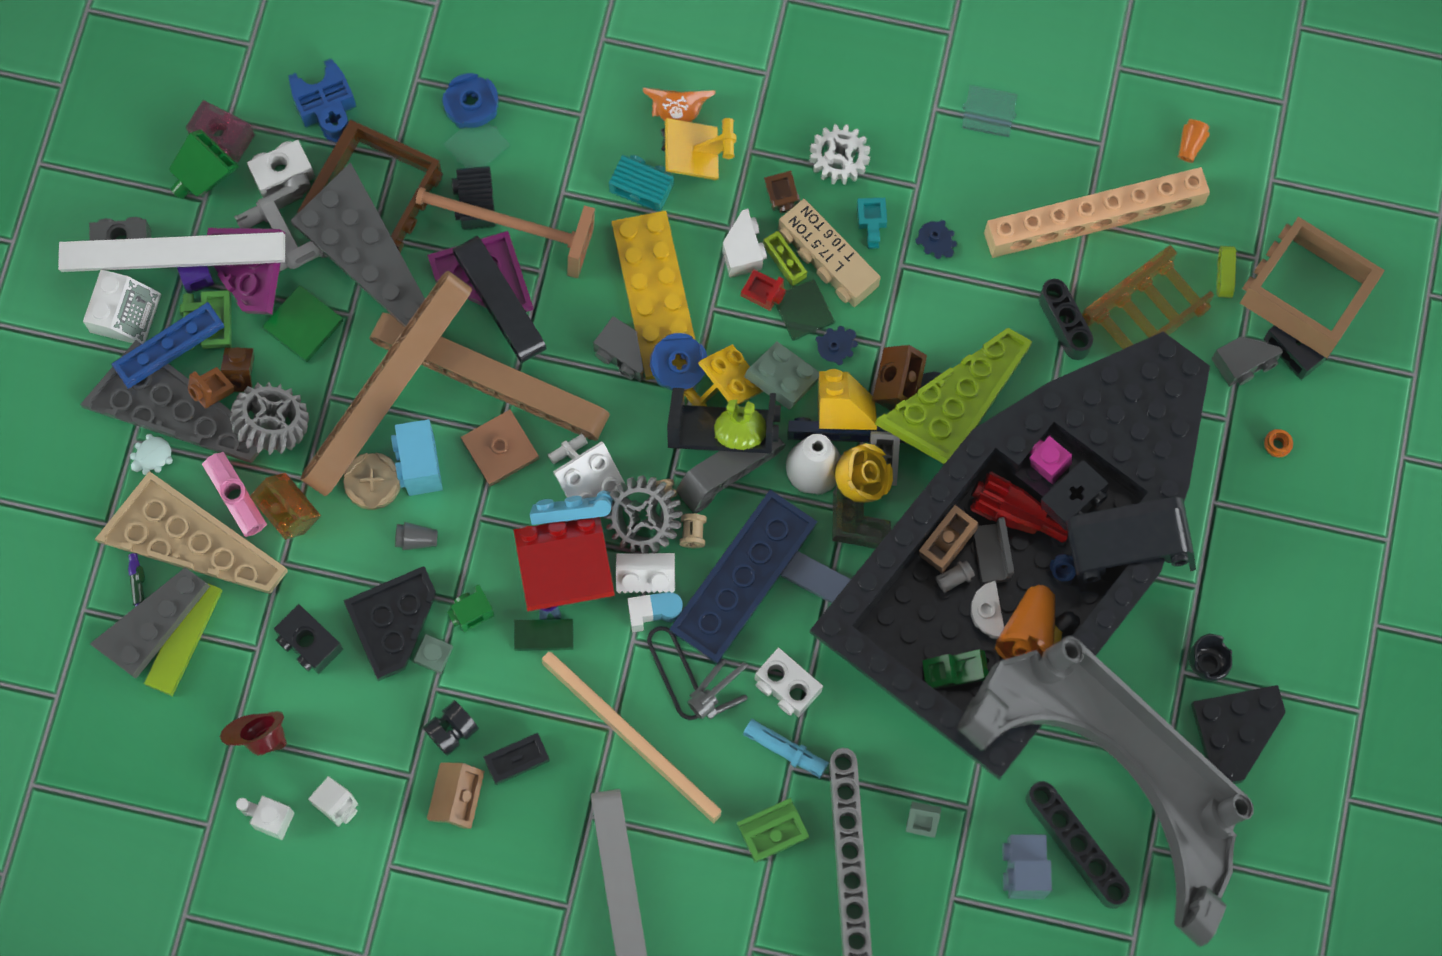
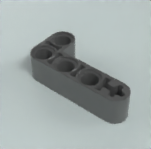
(718, 472)

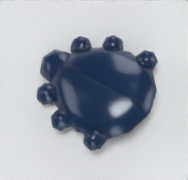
(936, 239)
(837, 344)

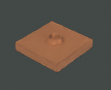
(500, 448)

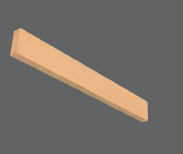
(632, 737)

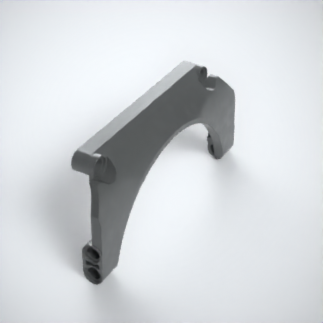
(1185, 789)

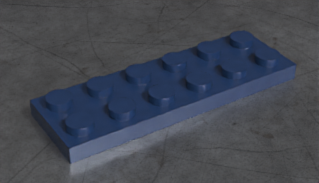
(743, 576)

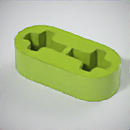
(1226, 271)

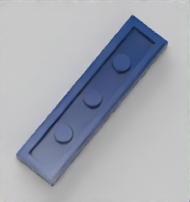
(168, 345)

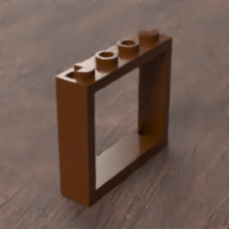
(343, 151)

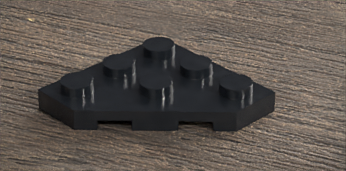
(392, 619)
(1238, 728)

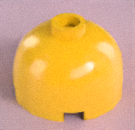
(863, 473)

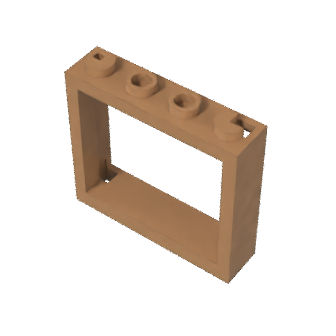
(1288, 317)

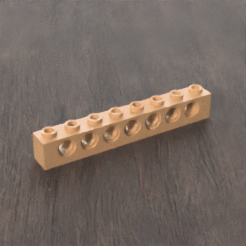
(1096, 212)

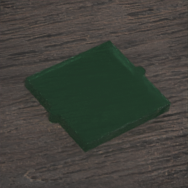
(804, 310)

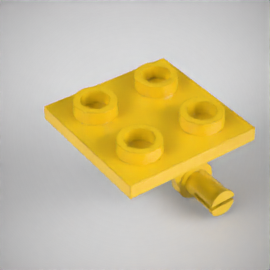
(695, 147)
(727, 373)

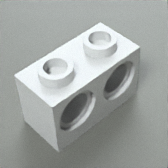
(793, 678)

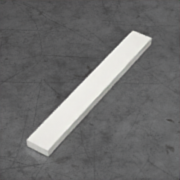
(172, 252)

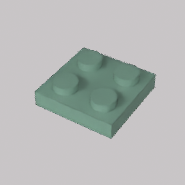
(783, 374)

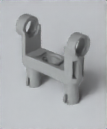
(268, 211)

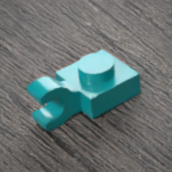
(872, 216)

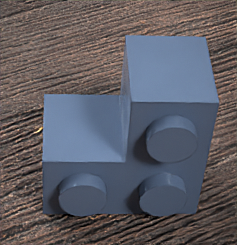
(1028, 867)

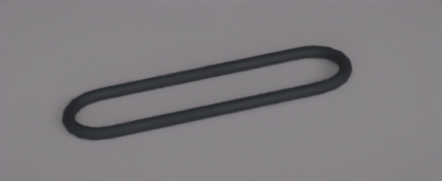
(663, 673)

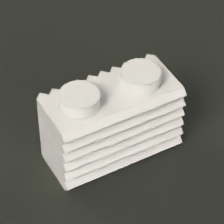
(645, 572)

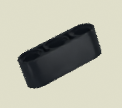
(1065, 331)

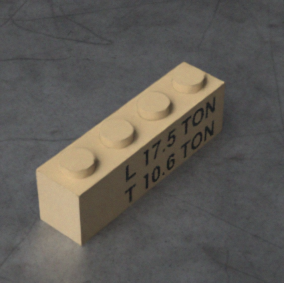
(828, 253)

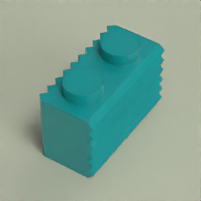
(641, 182)

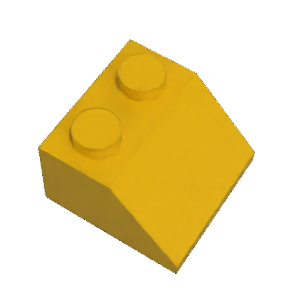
(844, 402)

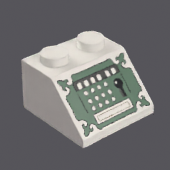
(121, 308)

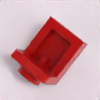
(763, 290)

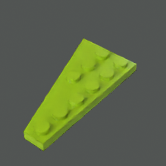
(957, 399)

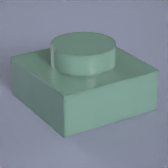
(433, 654)
(923, 819)

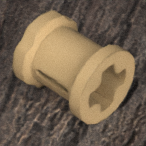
(693, 531)

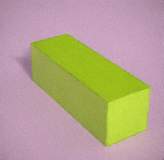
(785, 258)

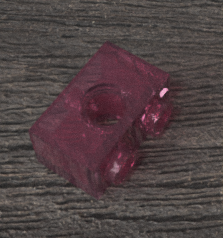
(212, 119)

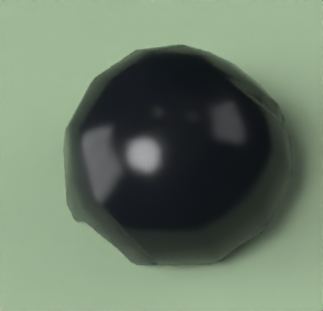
(1210, 658)

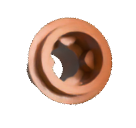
(1193, 138)

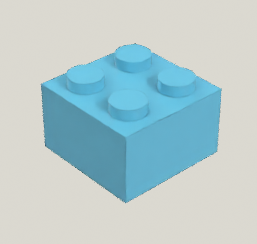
(418, 457)

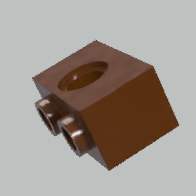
(898, 375)

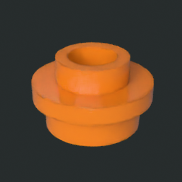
(1282, 436)

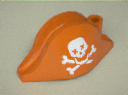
(676, 104)

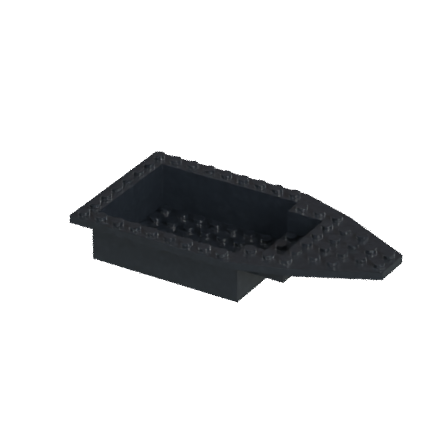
(1127, 419)

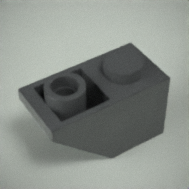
(620, 346)
(1243, 358)

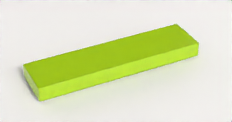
(181, 645)

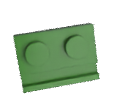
(772, 830)

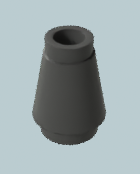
(415, 536)

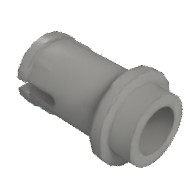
(955, 576)

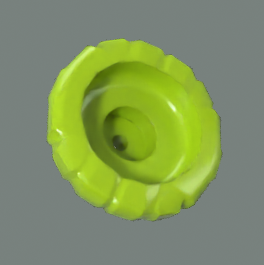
(740, 426)

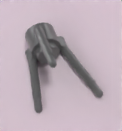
(704, 702)

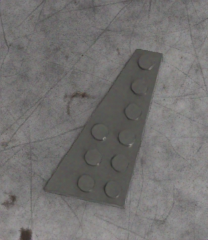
(354, 237)
(166, 407)

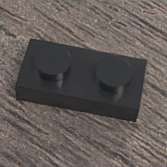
(516, 758)

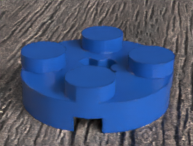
(470, 115)
(668, 374)

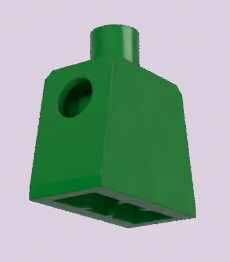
(200, 165)

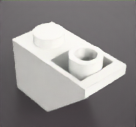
(741, 247)
(334, 802)

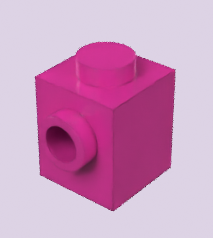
(1050, 459)

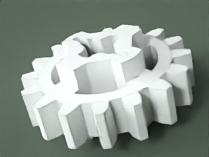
(842, 143)

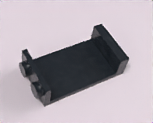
(694, 425)

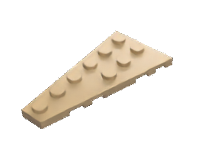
(176, 531)

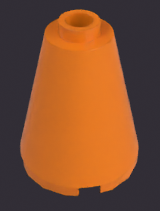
(1030, 625)

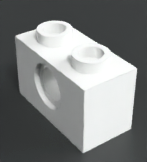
(287, 154)

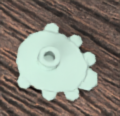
(151, 455)

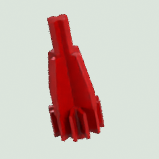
(999, 498)

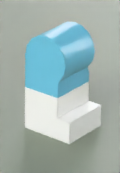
(653, 608)

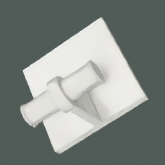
(587, 472)

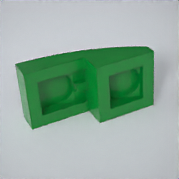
(955, 670)

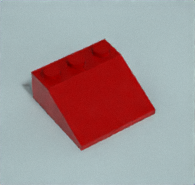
(563, 563)

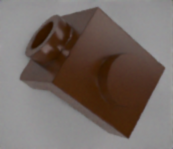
(782, 191)
(237, 367)

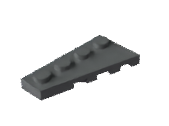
(146, 628)

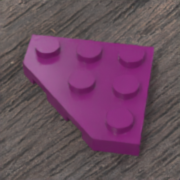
(503, 254)
(250, 283)

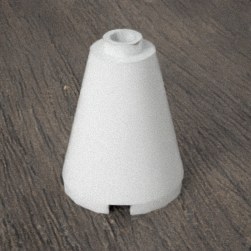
(813, 465)

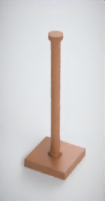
(577, 241)

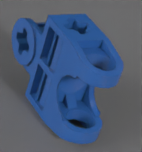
(324, 101)

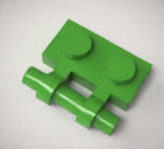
(221, 303)

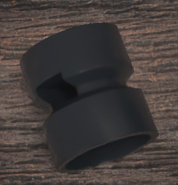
(458, 720)

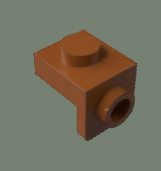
(209, 387)

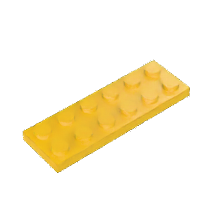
(652, 282)

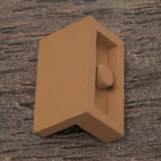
(455, 794)

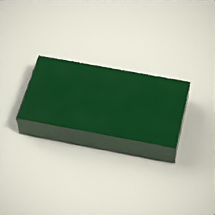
(543, 634)

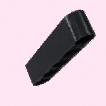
(499, 299)
(1079, 860)

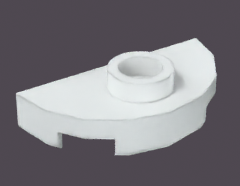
(987, 611)

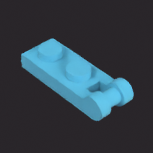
(571, 509)

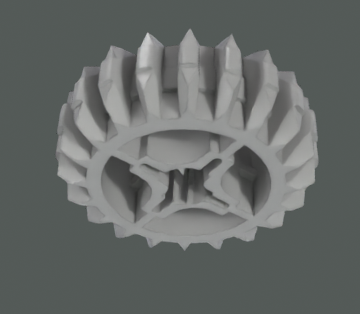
(270, 409)
(653, 521)

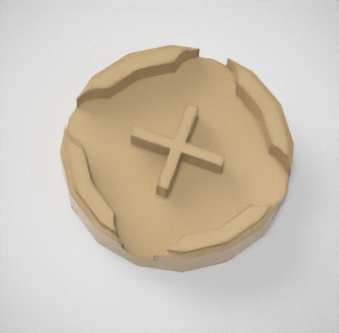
(371, 481)

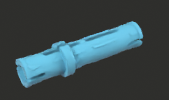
(780, 745)

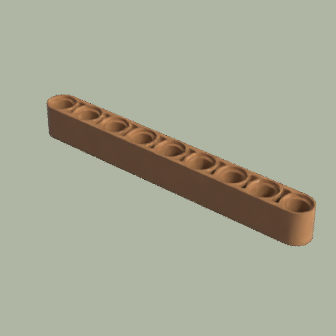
(503, 382)
(386, 383)

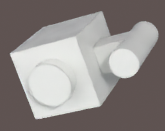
(267, 816)

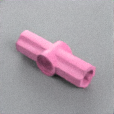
(242, 508)

